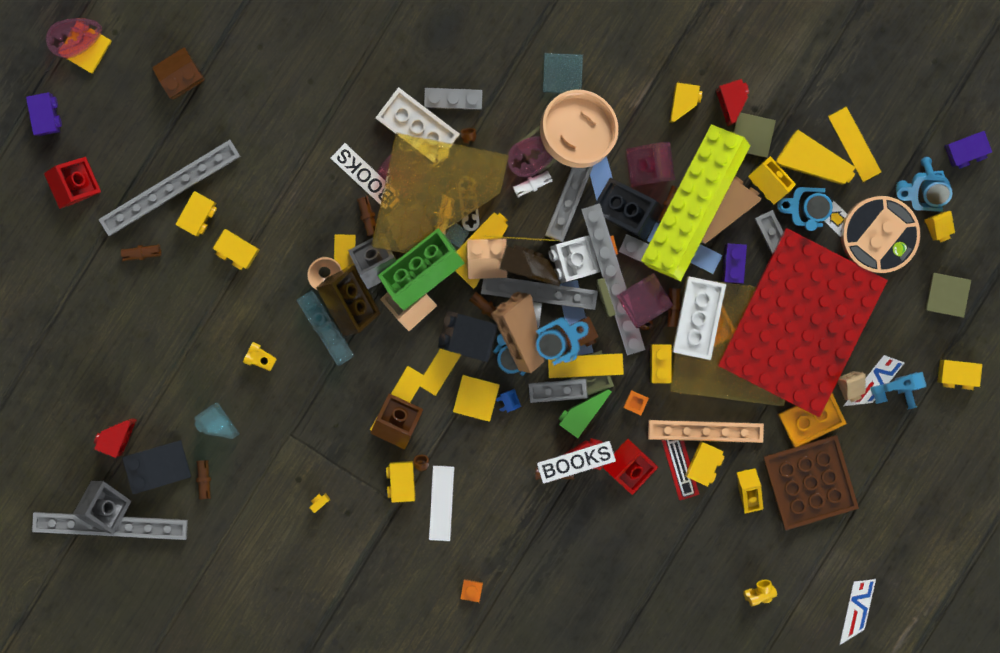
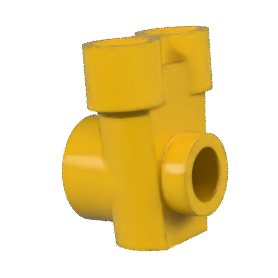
(255, 355)
(763, 593)

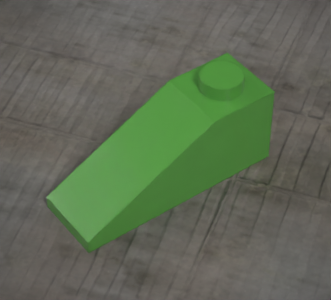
(581, 414)

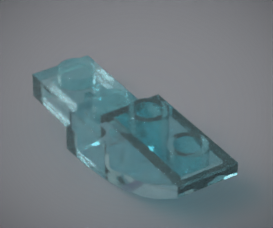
(325, 328)

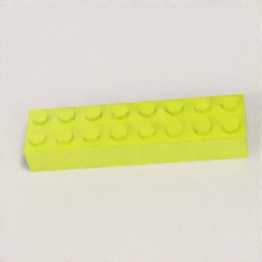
(695, 202)

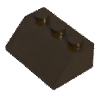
(529, 265)
(348, 301)

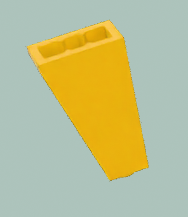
(812, 158)
(493, 226)

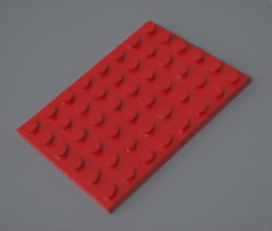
(802, 322)

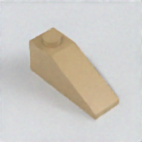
(852, 385)

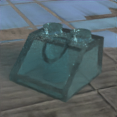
(215, 422)

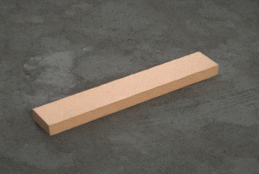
(705, 431)

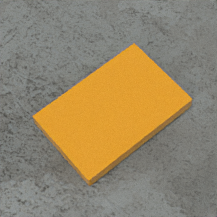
(805, 427)

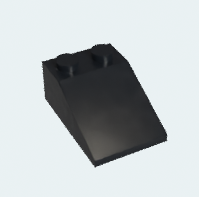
(629, 208)
(467, 336)
(156, 467)

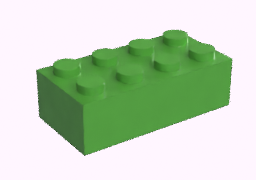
(421, 269)

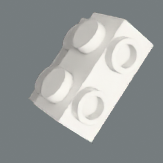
(574, 259)

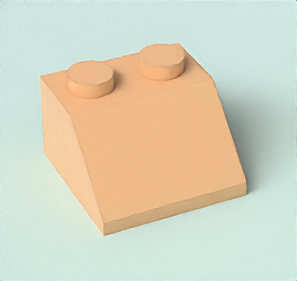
(485, 258)
(413, 314)

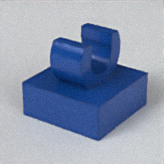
(510, 400)

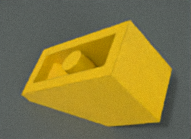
(684, 100)
(941, 226)
(750, 490)

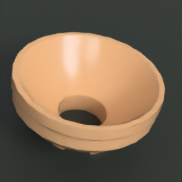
(313, 271)

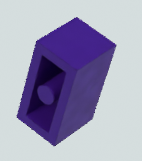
(43, 114)
(967, 149)
(734, 263)

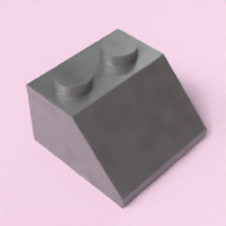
(371, 261)
(102, 506)

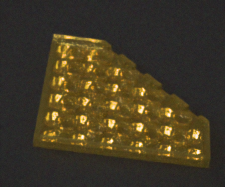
(433, 188)

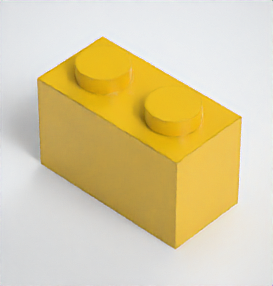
(772, 180)
(196, 214)
(235, 249)
(660, 363)
(960, 374)
(704, 464)
(402, 481)

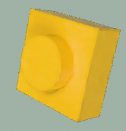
(318, 502)

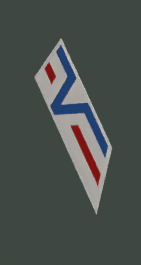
(881, 374)
(858, 609)

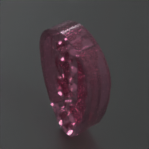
(66, 27)
(534, 166)

